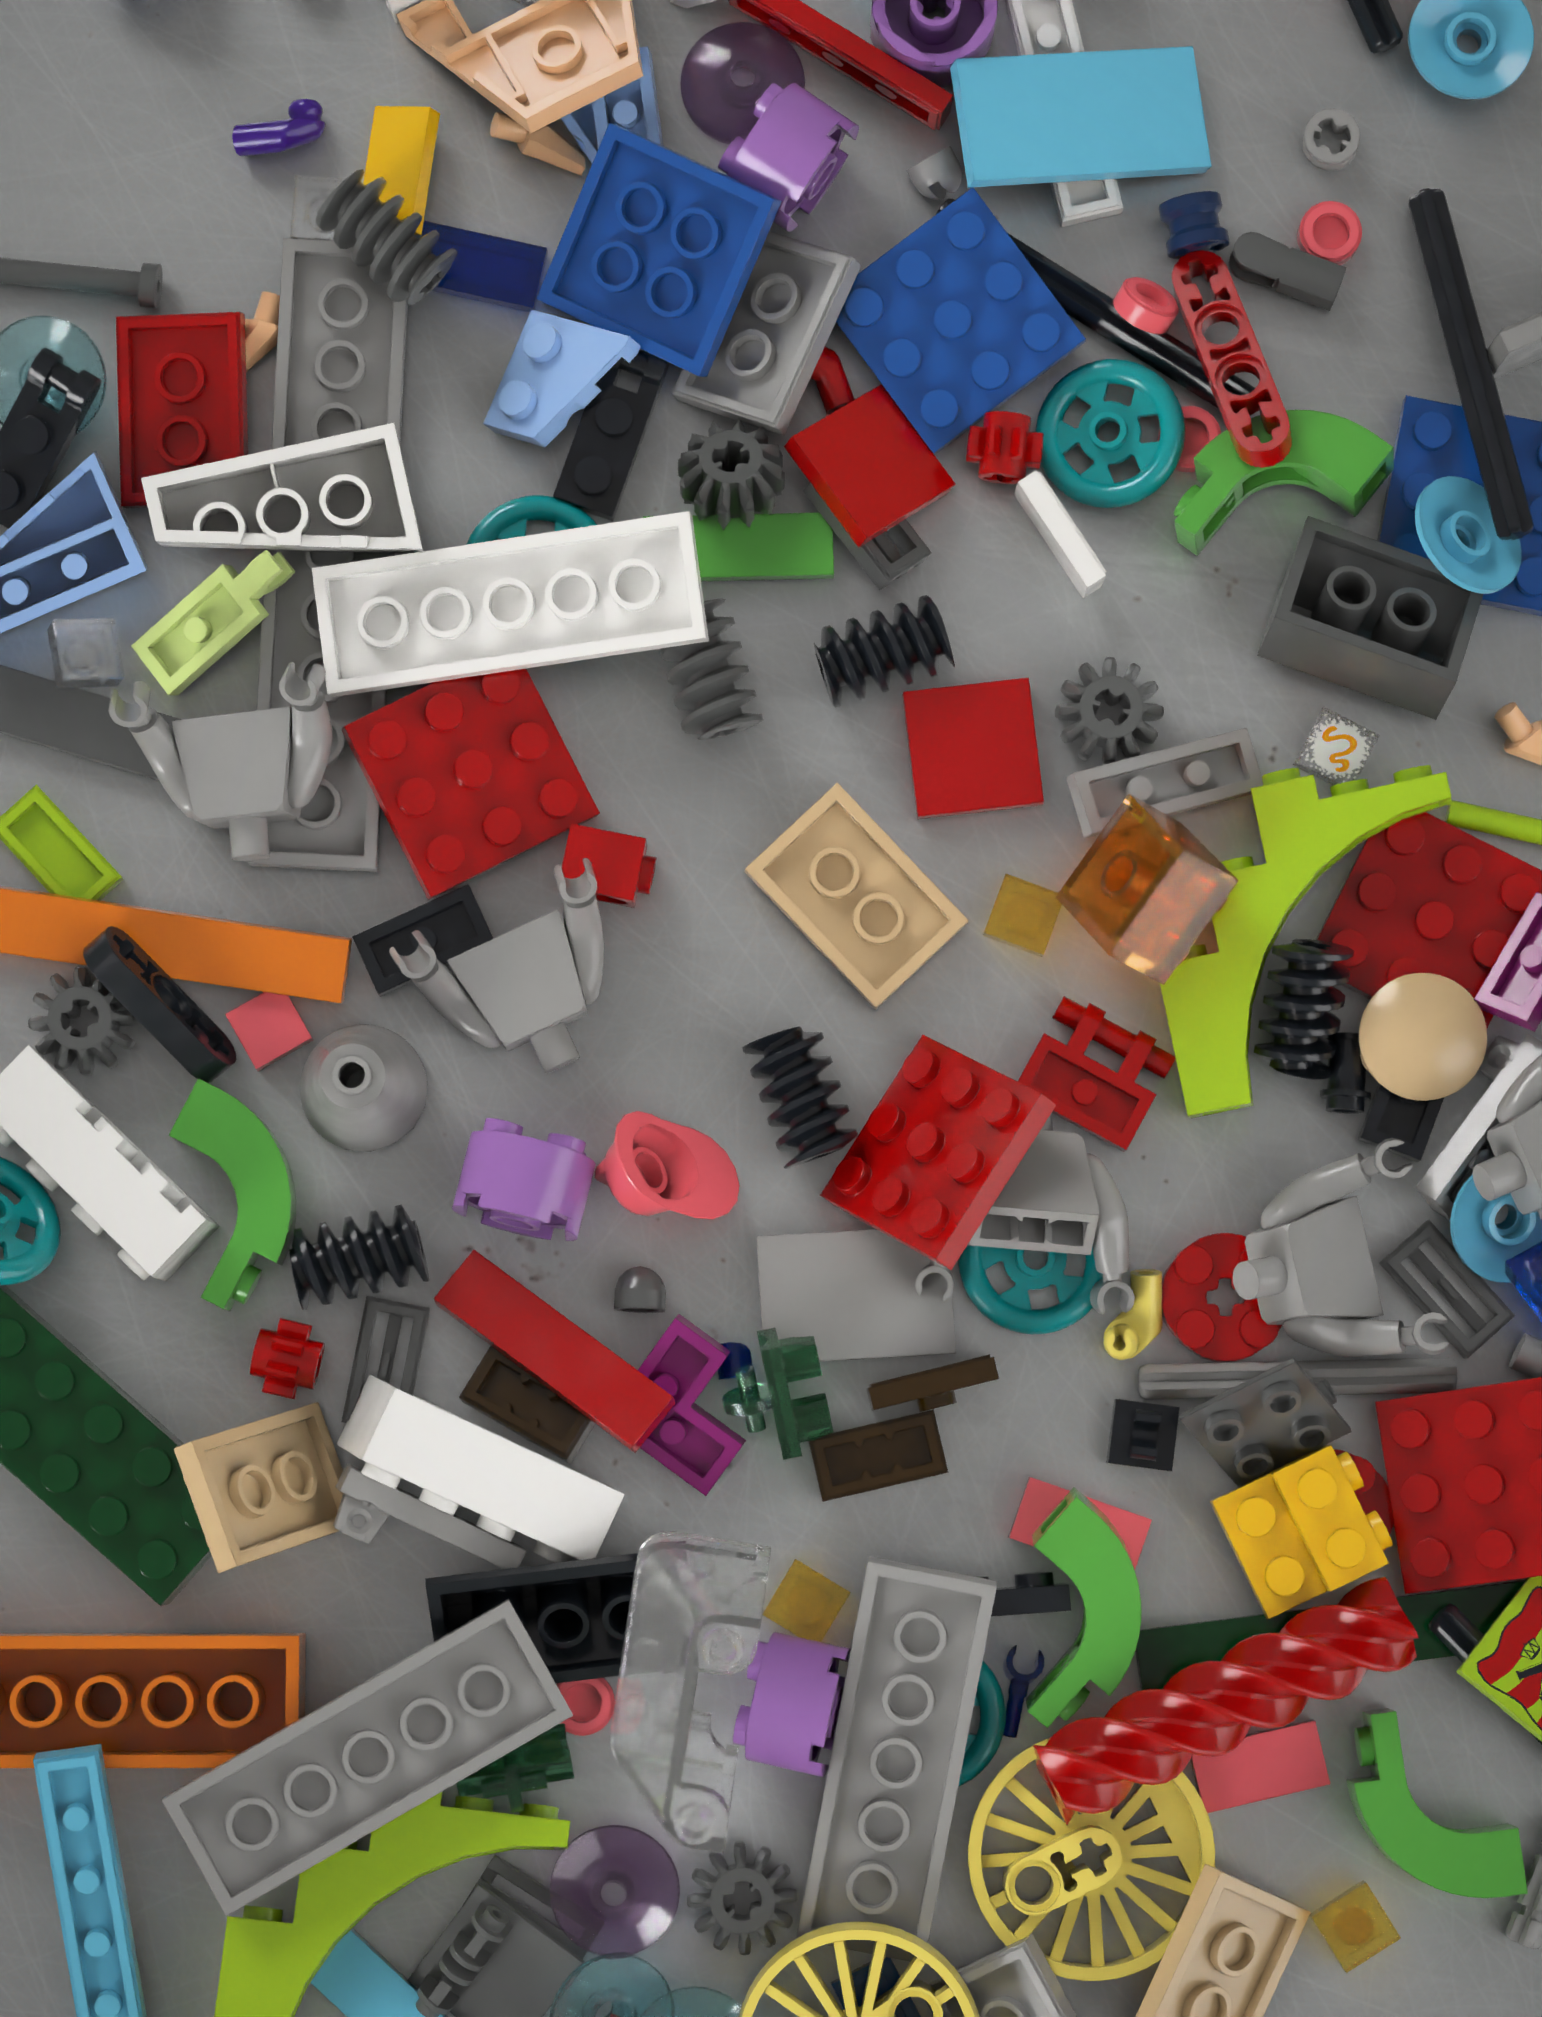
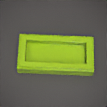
(55, 849)

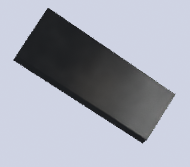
(568, 1608)

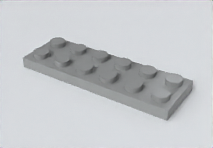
(898, 1750)
(366, 1757)

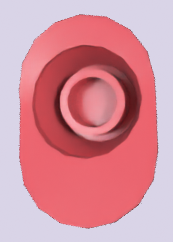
(667, 1168)

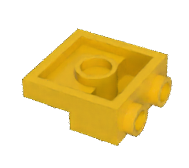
(1302, 1530)

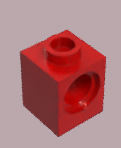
(617, 862)

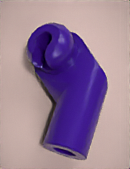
(281, 135)

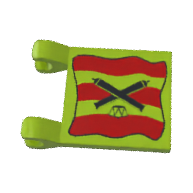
(1509, 1659)

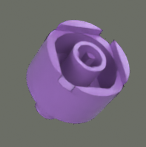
(934, 43)
(790, 150)
(525, 1181)
(792, 1703)

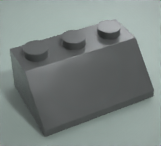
(1370, 619)

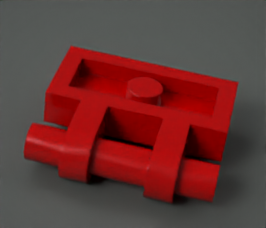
(1088, 1092)

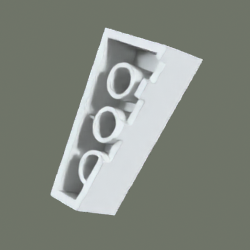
(304, 496)
(99, 1168)
(479, 1471)

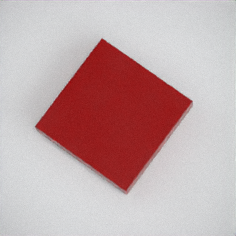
(869, 465)
(973, 748)

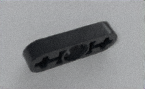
(159, 1004)

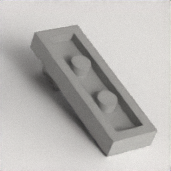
(1168, 779)
(1469, 1145)
(369, 1503)

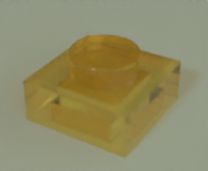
(1023, 915)
(806, 1602)
(1354, 1926)

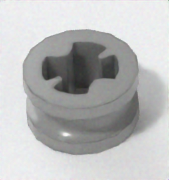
(1340, 123)

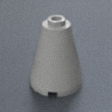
(379, 1108)

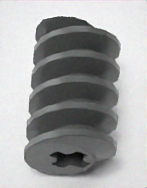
(383, 239)
(710, 682)

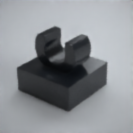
(1143, 1435)

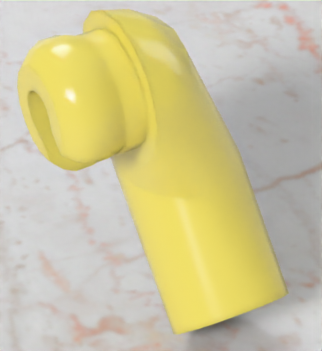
(1142, 1323)

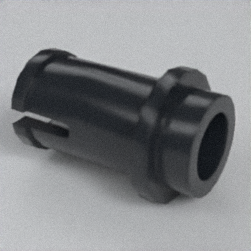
(1348, 1076)

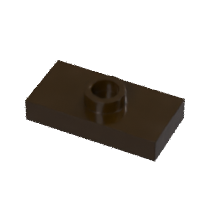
(933, 1386)
(526, 1406)
(878, 1455)

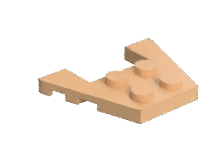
(537, 59)

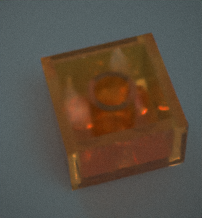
(1146, 889)

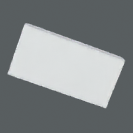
(1060, 533)

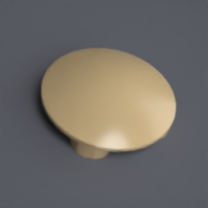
(1422, 1036)

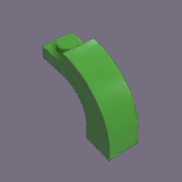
(1325, 455)
(261, 1180)
(1097, 1561)
(1457, 1861)

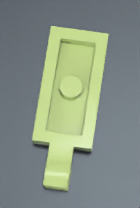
(210, 621)

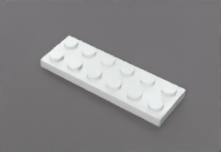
(510, 604)

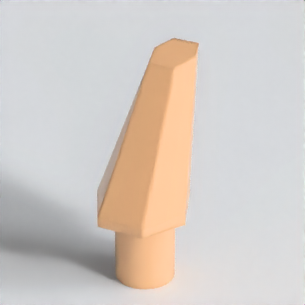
(542, 144)
(262, 330)
(1523, 737)

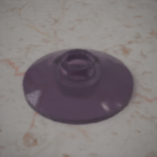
(706, 84)
(620, 1857)

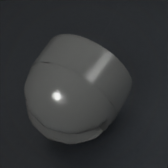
(640, 1291)

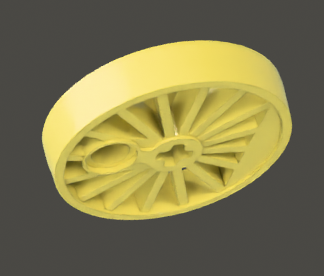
(1177, 1811)
(871, 2006)

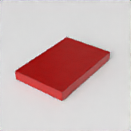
(179, 394)

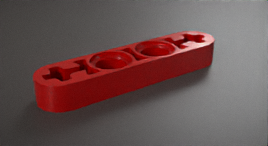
(1227, 359)

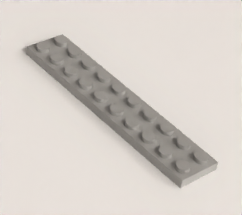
(333, 376)

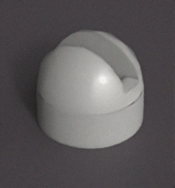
(937, 174)

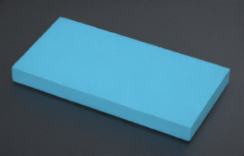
(1080, 116)

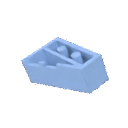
(66, 547)

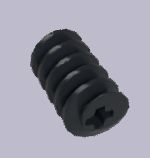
(882, 649)
(1305, 1007)
(801, 1094)
(356, 1257)

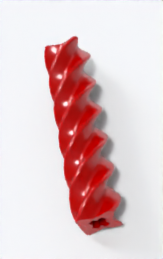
(1216, 1702)

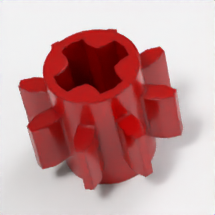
(1004, 447)
(287, 1358)

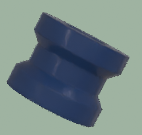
(1194, 223)

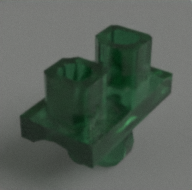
(783, 1363)
(523, 1769)

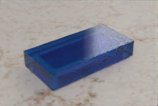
(490, 267)

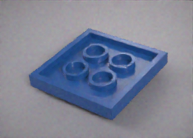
(658, 249)
(955, 321)
(1437, 444)

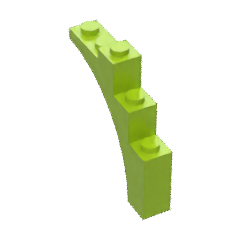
(1301, 837)
(273, 1961)

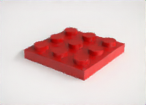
(469, 775)
(1428, 904)
(938, 1151)
(1465, 1483)

